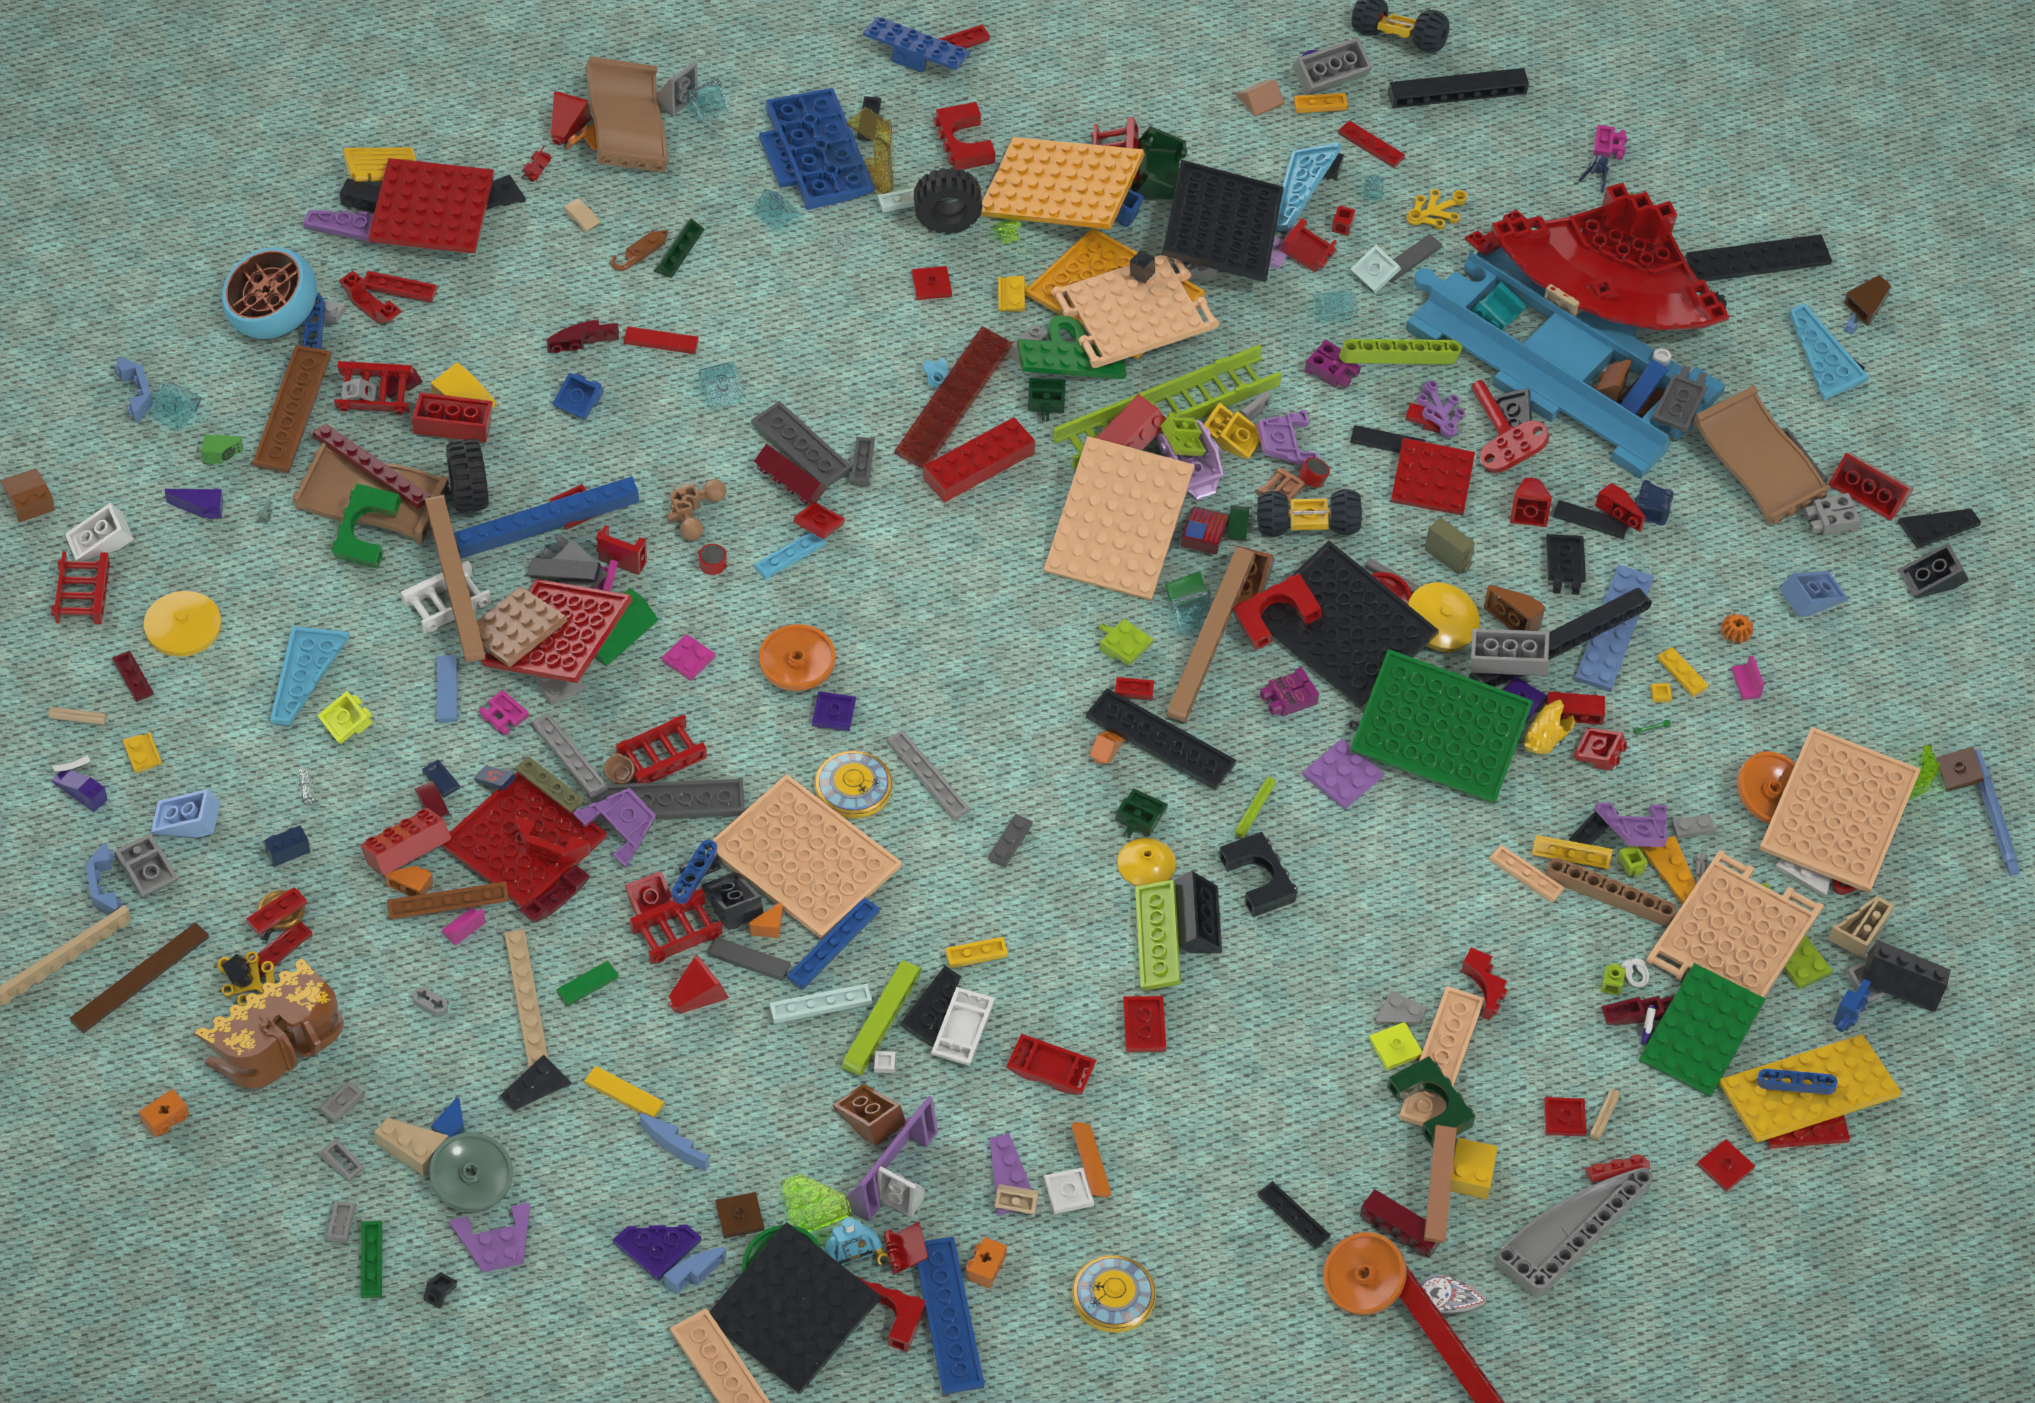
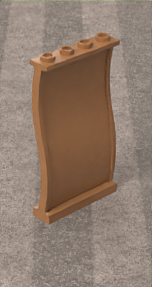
(626, 114)
(1761, 455)
(330, 481)

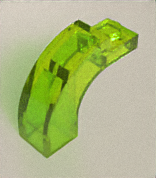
(1927, 774)

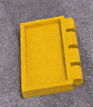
(372, 162)

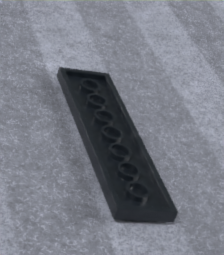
(1759, 258)
(1161, 739)

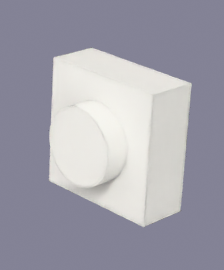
(884, 1062)

